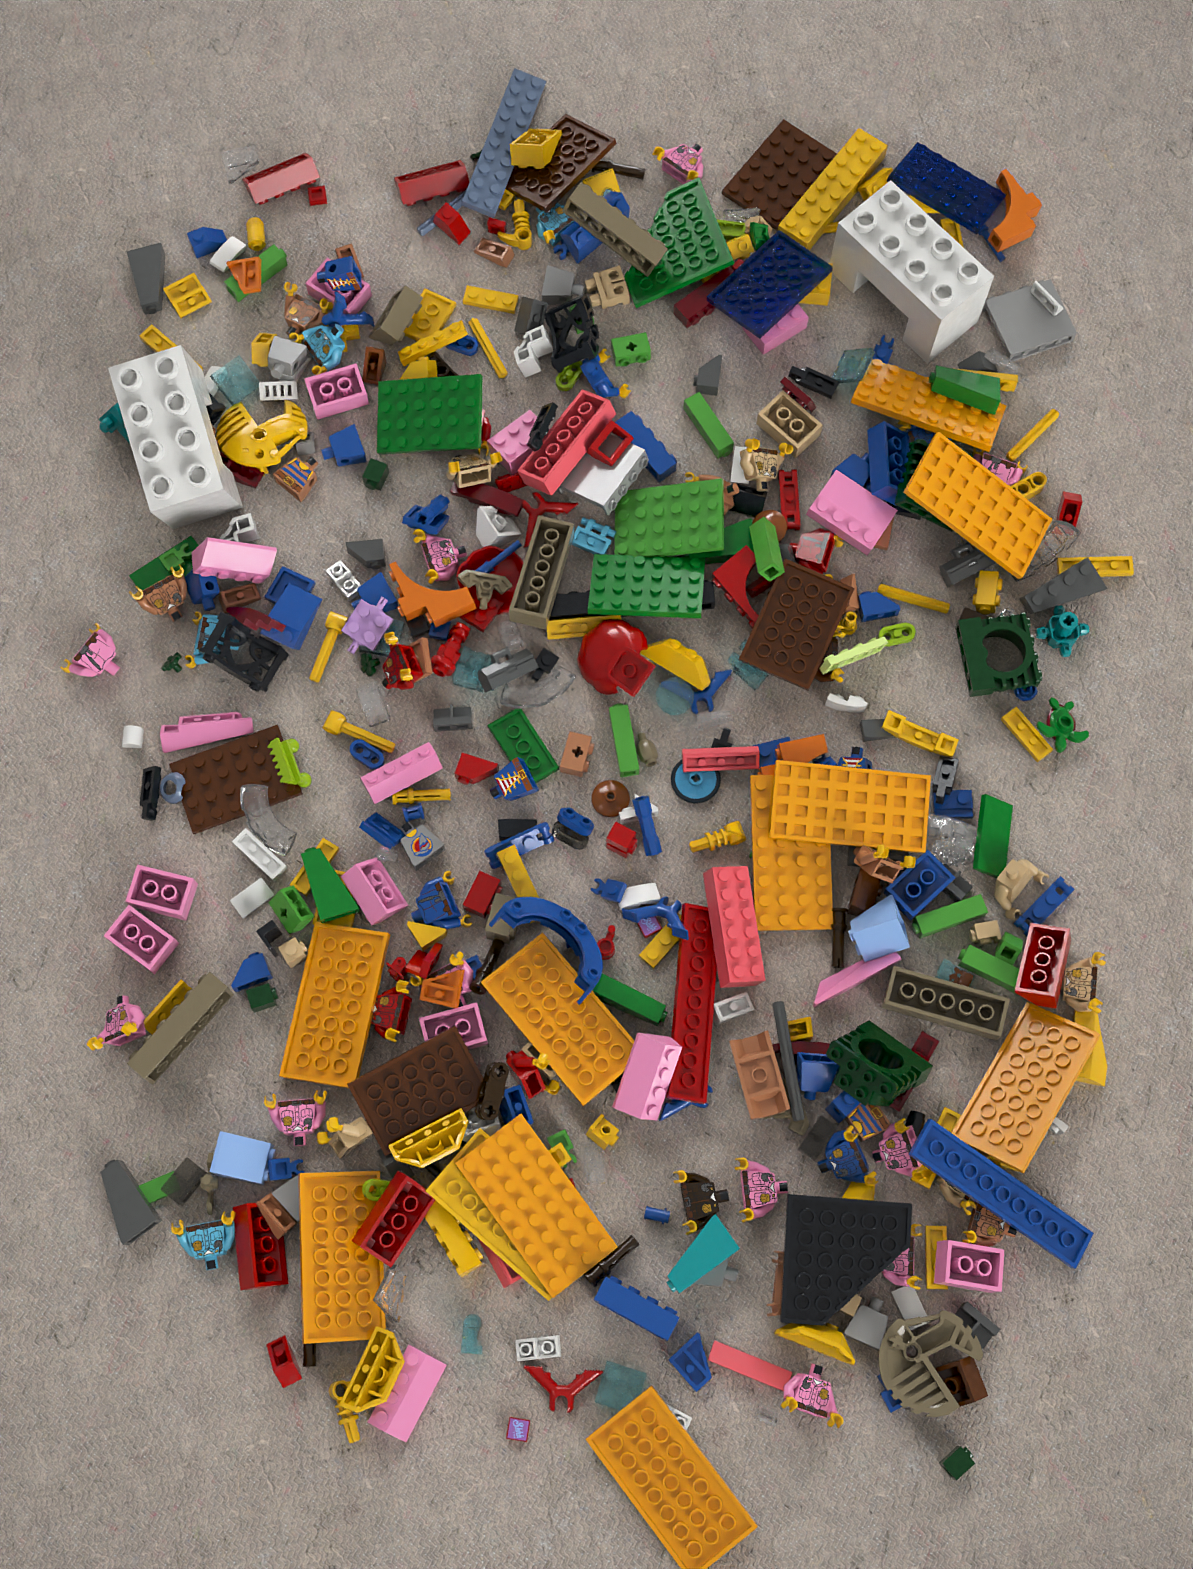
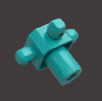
(112, 421)
(1062, 630)

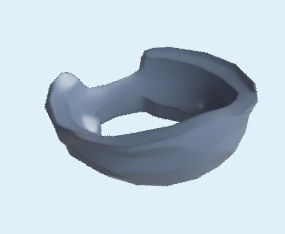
(179, 780)

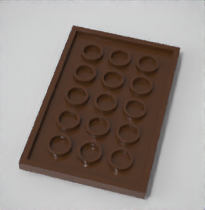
(573, 158)
(779, 173)
(796, 624)
(218, 773)
(418, 1087)

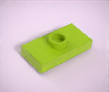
(731, 229)

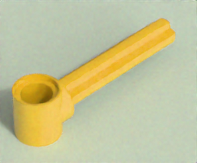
(334, 625)
(337, 723)

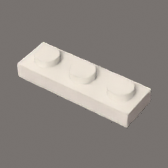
(259, 854)

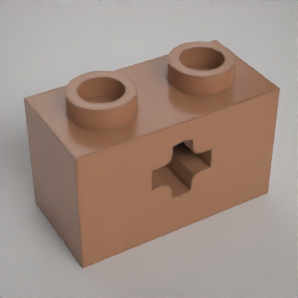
(576, 743)

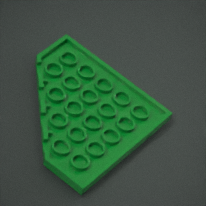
(693, 245)

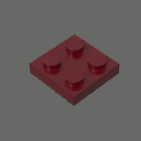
(794, 392)

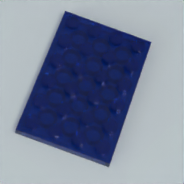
(947, 188)
(769, 284)

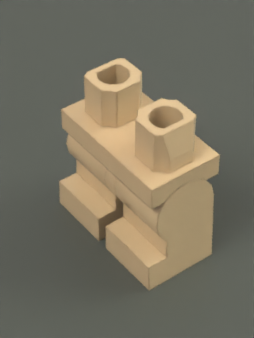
(609, 286)

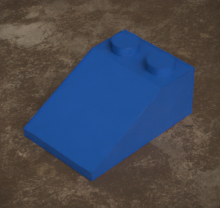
(295, 610)
(919, 885)

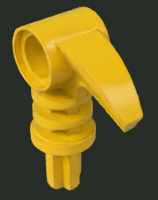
(522, 228)
(733, 833)
(347, 1416)

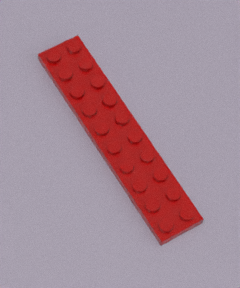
(693, 1006)

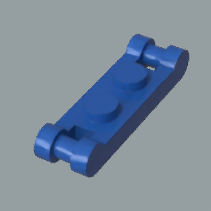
(524, 842)
(1044, 905)

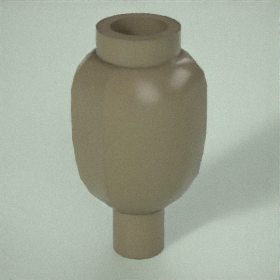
(646, 750)

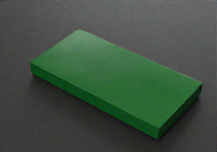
(155, 571)
(519, 739)
(992, 836)

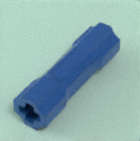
(428, 513)
(643, 812)

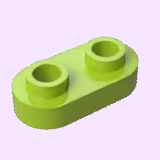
(569, 376)
(895, 633)
(379, 1188)

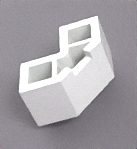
(535, 345)
(241, 529)

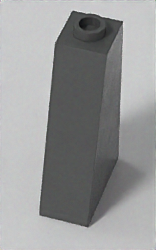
(148, 274)
(128, 1204)

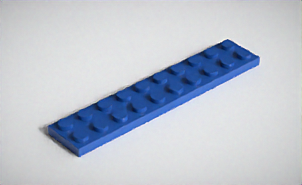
(1001, 1193)

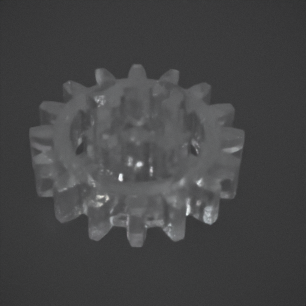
(953, 850)

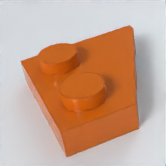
(247, 274)
(443, 989)

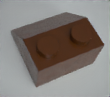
(864, 893)
(963, 1380)

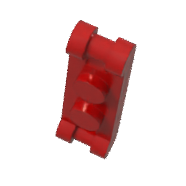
(789, 498)

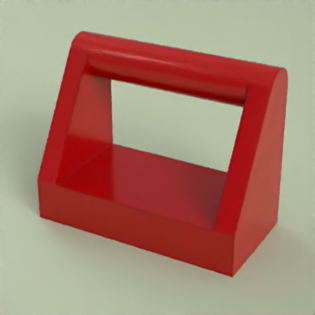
(610, 428)

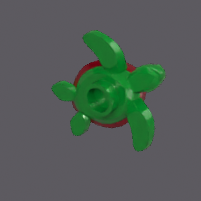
(1061, 725)

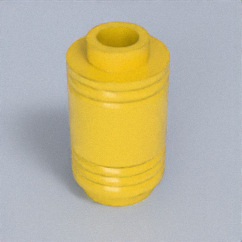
(255, 234)

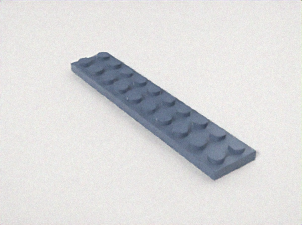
(494, 163)

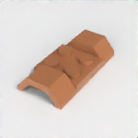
(759, 1076)

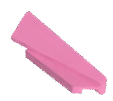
(203, 729)
(853, 976)

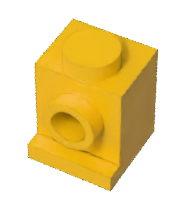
(597, 1135)

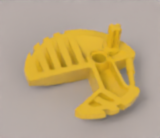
(254, 444)

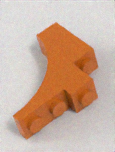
(1019, 211)
(435, 604)
(798, 751)

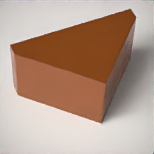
(374, 365)

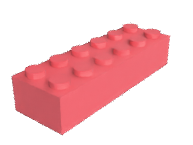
(567, 442)
(734, 926)

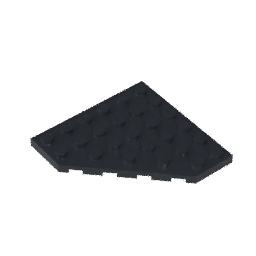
(836, 1251)

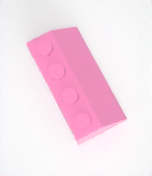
(233, 560)
(401, 773)
(647, 1076)
(408, 1394)

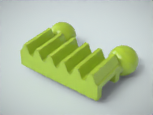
(286, 762)

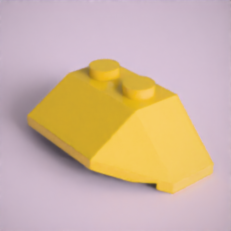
(679, 661)
(431, 1141)
(819, 1338)
(375, 1372)

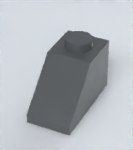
(708, 377)
(368, 552)

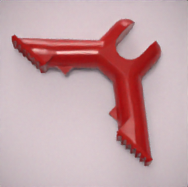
(543, 506)
(555, 1390)

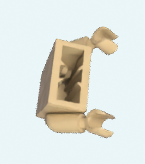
(1012, 881)

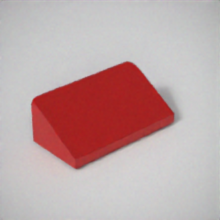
(758, 586)

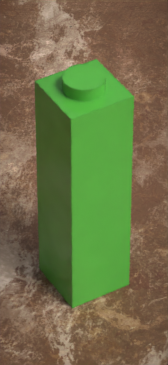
(272, 262)
(708, 425)
(766, 549)
(623, 740)
(949, 916)
(989, 967)

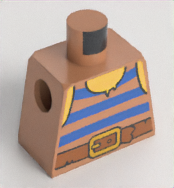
(297, 477)
(867, 1121)

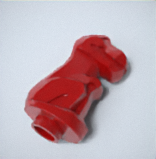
(448, 654)

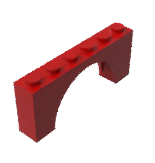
(732, 580)

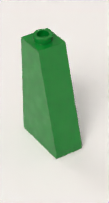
(967, 387)
(735, 538)
(328, 890)
(630, 1000)

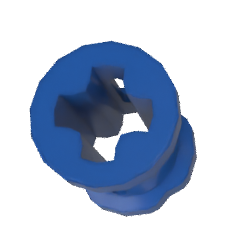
(413, 812)

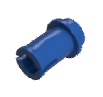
(657, 1214)

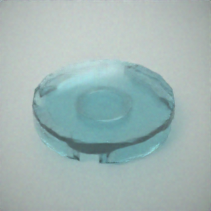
(674, 696)

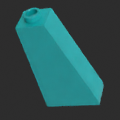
(704, 1254)

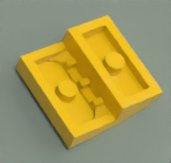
(187, 295)

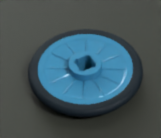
(693, 791)

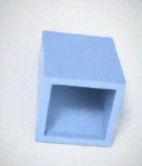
(879, 930)
(242, 1158)

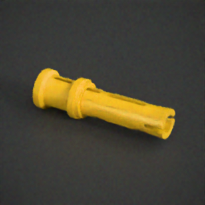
(411, 795)

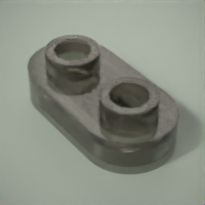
(569, 836)

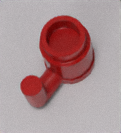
(606, 944)

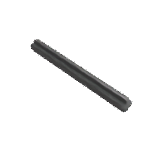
(788, 1061)

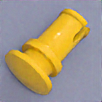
(849, 623)

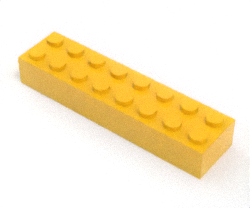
(833, 188)

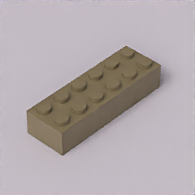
(614, 229)
(541, 572)
(945, 1003)
(180, 1028)

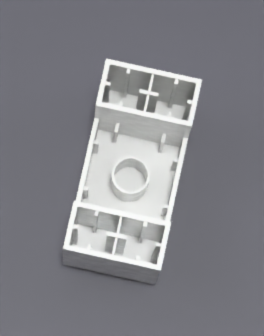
(913, 266)
(173, 437)

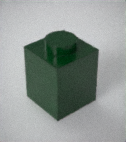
(375, 474)
(262, 997)
(957, 1462)

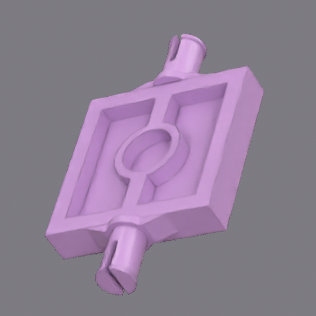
(367, 625)

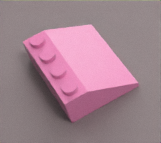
(851, 512)

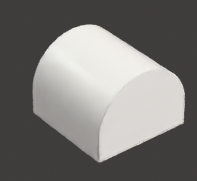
(132, 737)

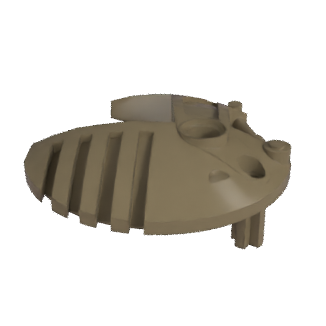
(915, 1378)

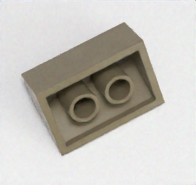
(397, 316)

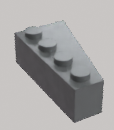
(1067, 586)

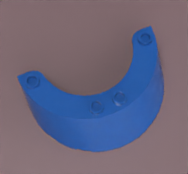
(568, 926)

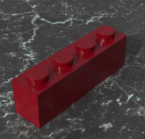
(695, 305)

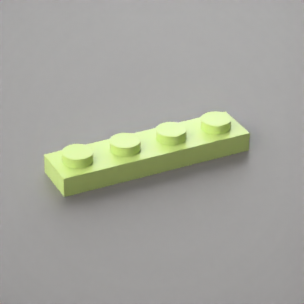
(856, 653)

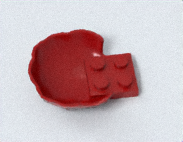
(498, 604)
(613, 657)

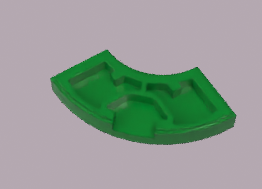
(758, 234)

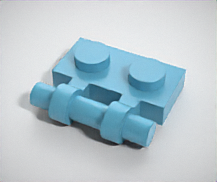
(591, 541)

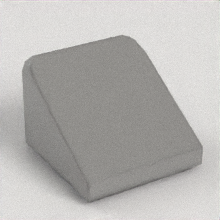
(307, 445)

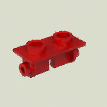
(509, 483)
(397, 969)

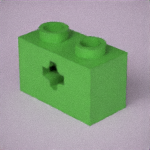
(631, 349)
(291, 909)

